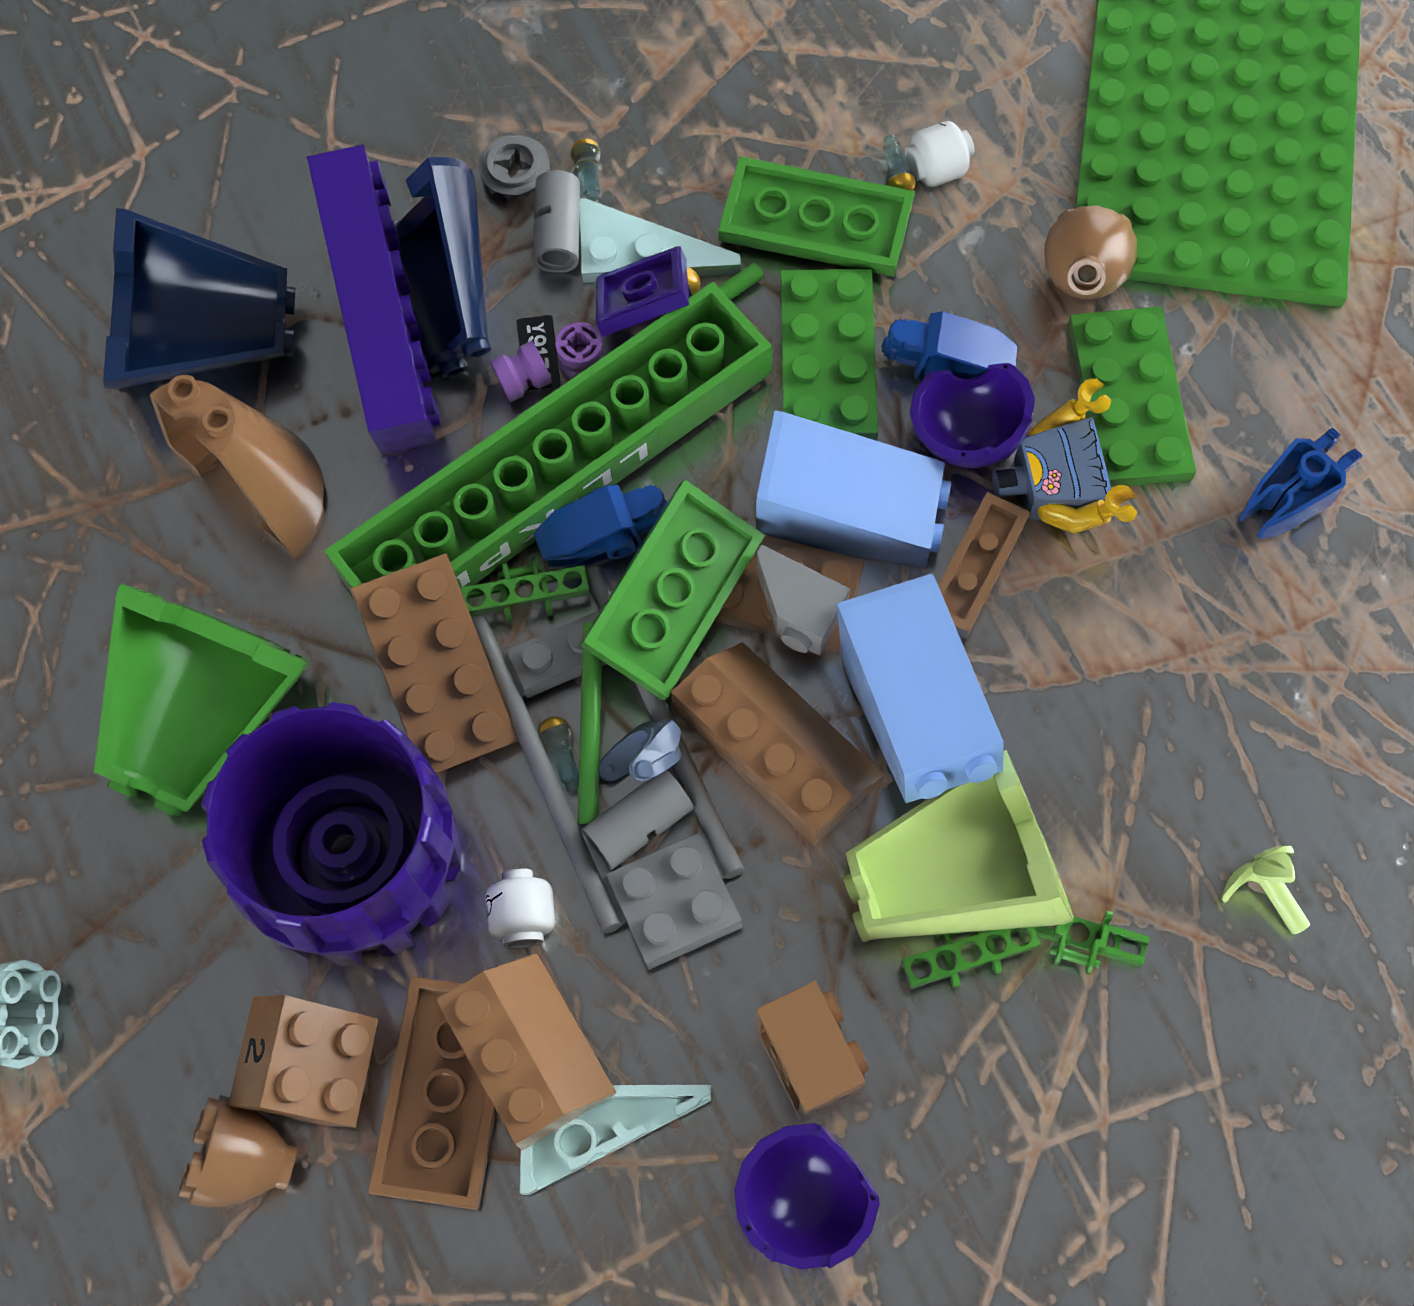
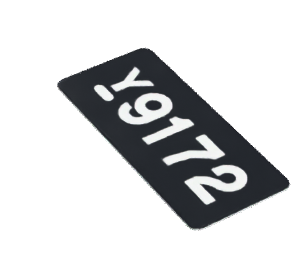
(542, 333)

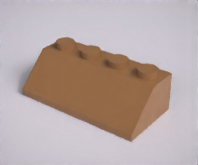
(775, 740)

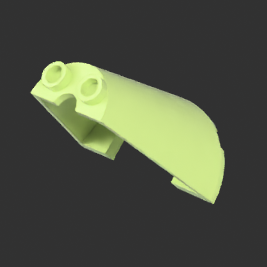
(958, 866)

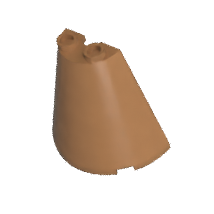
(260, 455)

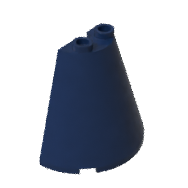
(445, 264)
(189, 305)

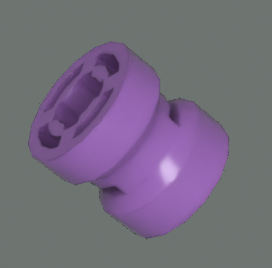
(578, 348)
(521, 371)

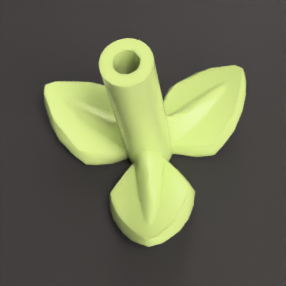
(1272, 870)

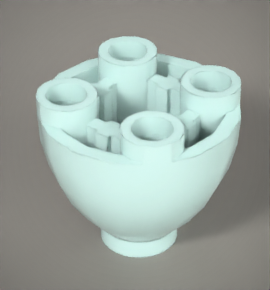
(27, 1013)

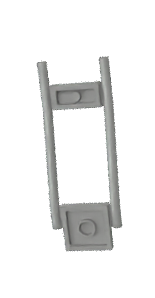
(666, 898)

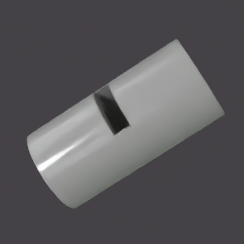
(556, 221)
(627, 823)

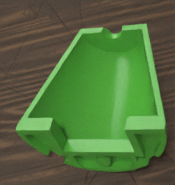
(181, 696)

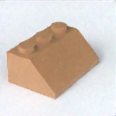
(525, 1048)

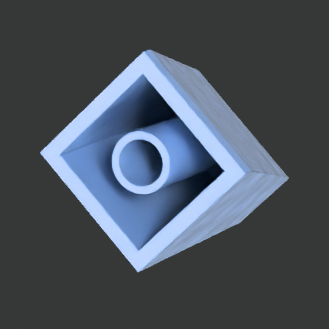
(849, 493)
(918, 689)

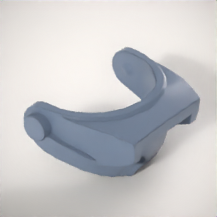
(643, 752)

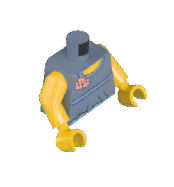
(1064, 469)

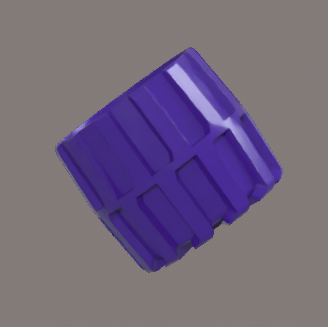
(299, 793)

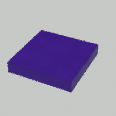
(641, 291)

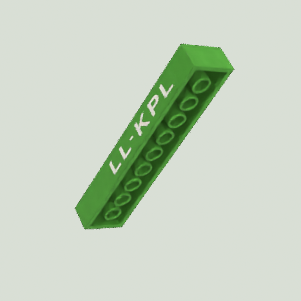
(565, 446)

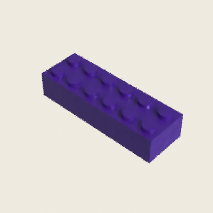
(370, 292)

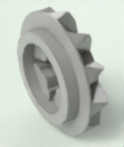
(501, 156)

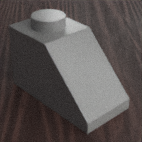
(799, 600)

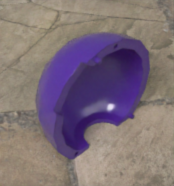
(973, 418)
(804, 1198)

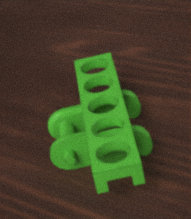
(525, 574)
(1061, 935)
(982, 940)

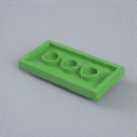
(816, 216)
(829, 348)
(1145, 426)
(672, 590)

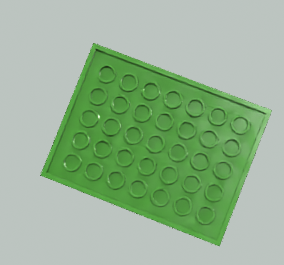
(1227, 141)

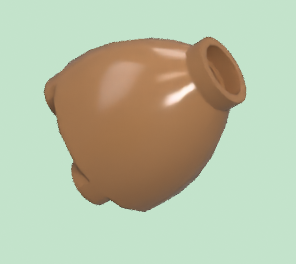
(1091, 238)
(237, 1159)

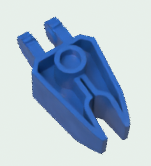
(947, 344)
(1300, 484)
(599, 526)

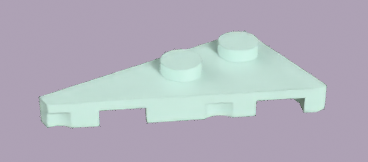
(618, 239)
(606, 1128)

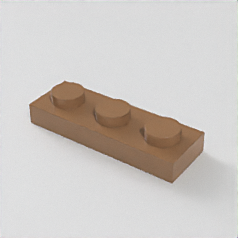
(981, 559)

